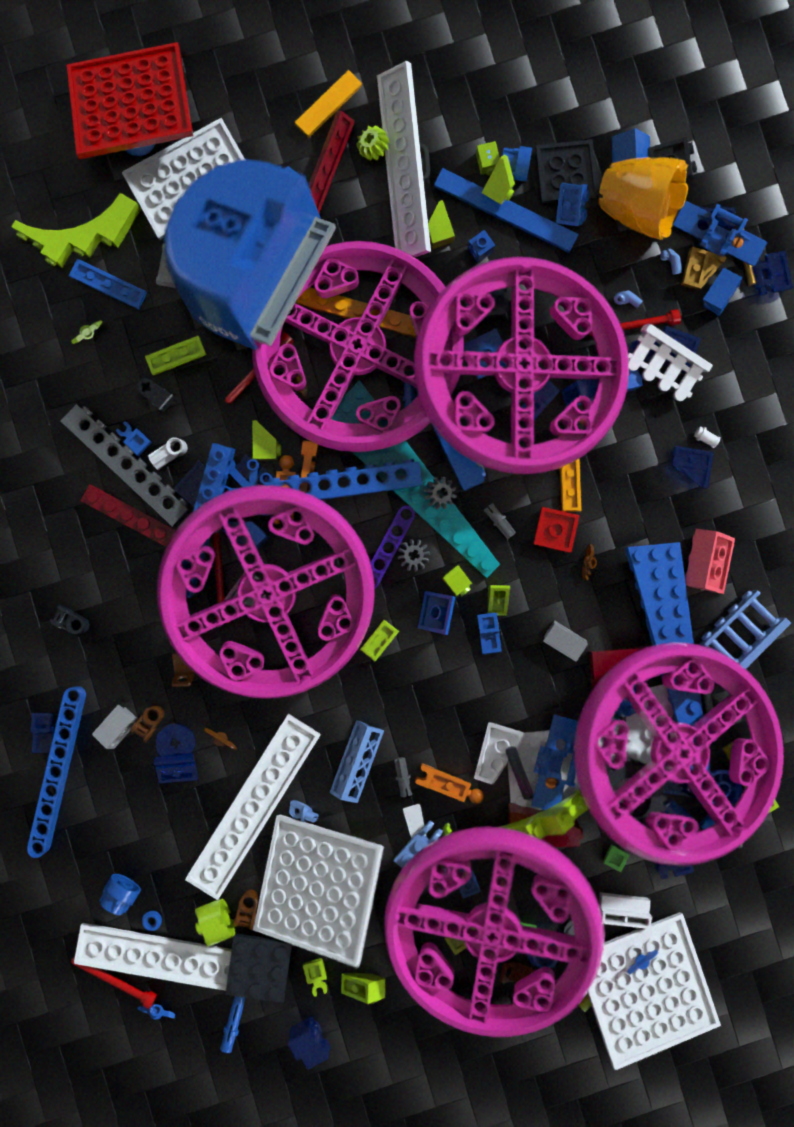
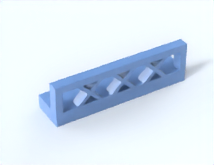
(353, 761)

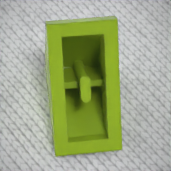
(498, 599)

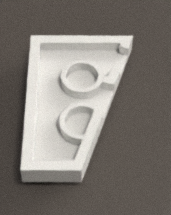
(493, 755)

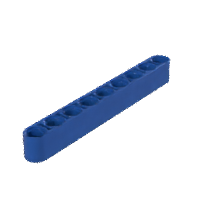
(50, 777)

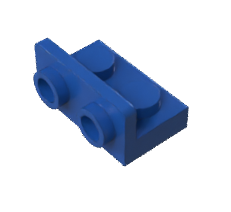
(572, 204)

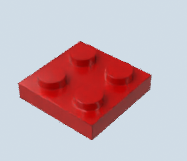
(556, 529)

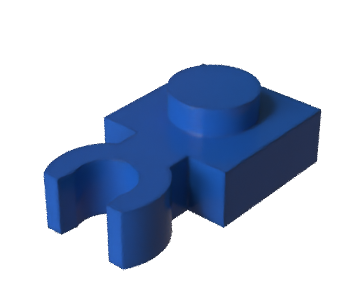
(135, 440)

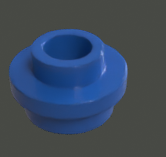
(151, 926)

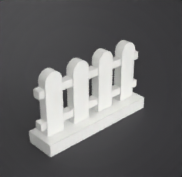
(682, 355)

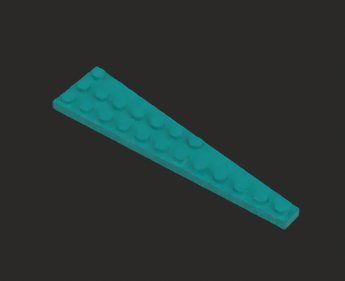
(446, 522)

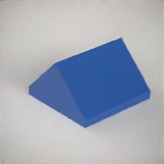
(630, 145)
(436, 612)

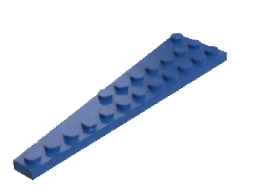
(665, 602)

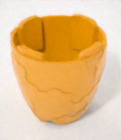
(645, 193)

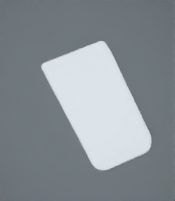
(414, 819)

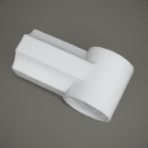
(166, 453)

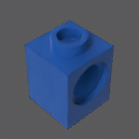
(481, 246)

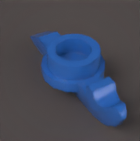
(642, 961)
(156, 1012)

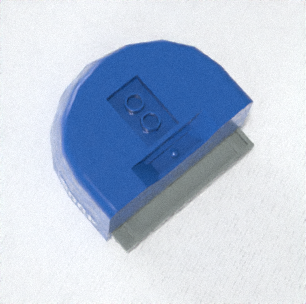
(244, 248)

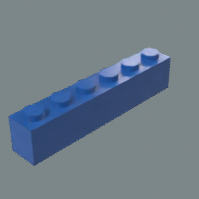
(465, 470)

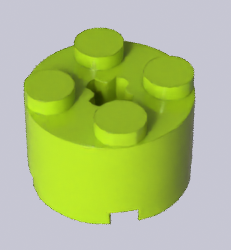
(214, 922)

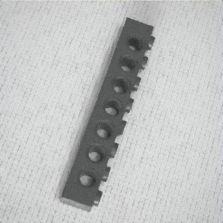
(74, 422)

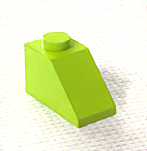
(500, 182)
(440, 227)
(264, 444)
(457, 581)
(363, 986)

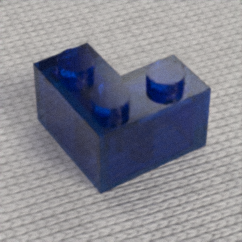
(308, 1043)

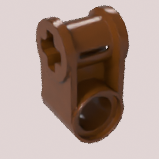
(146, 725)
(247, 912)

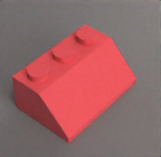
(709, 561)

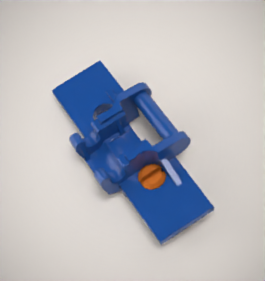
(717, 239)
(549, 762)

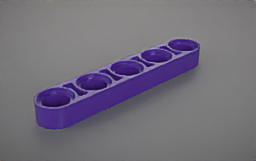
(396, 541)

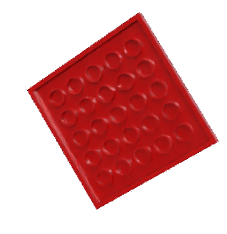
(129, 100)

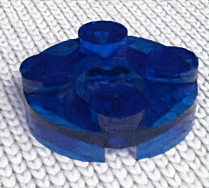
(177, 731)

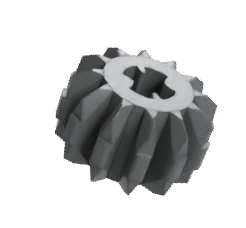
(447, 493)
(416, 561)

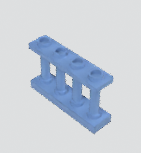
(763, 639)

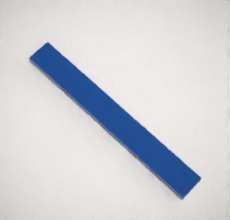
(507, 212)

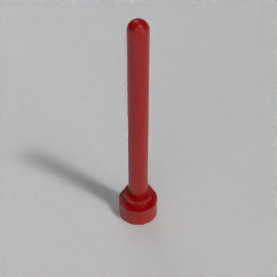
(672, 318)
(284, 339)
(218, 569)
(146, 998)

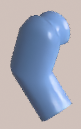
(673, 258)
(627, 297)

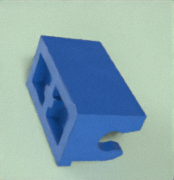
(721, 291)

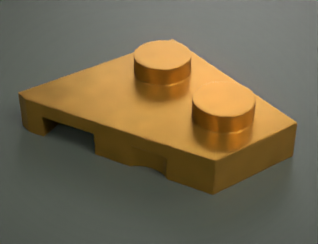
(700, 267)

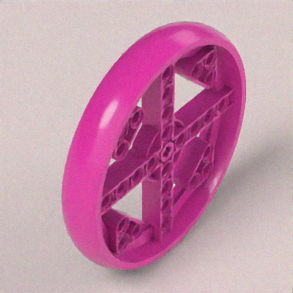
(596, 318)
(279, 389)
(253, 681)
(765, 746)
(432, 990)

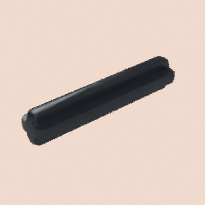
(519, 772)

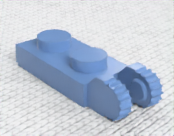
(416, 844)

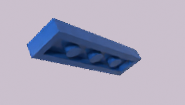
(108, 284)

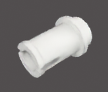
(707, 437)

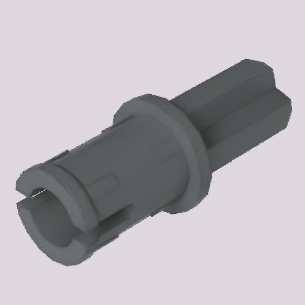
(500, 521)
(403, 777)

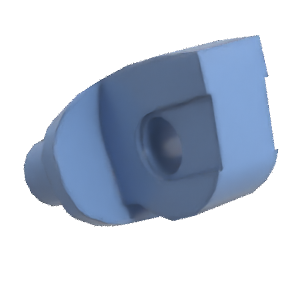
(305, 812)

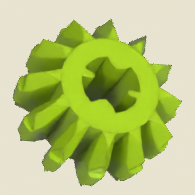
(373, 143)

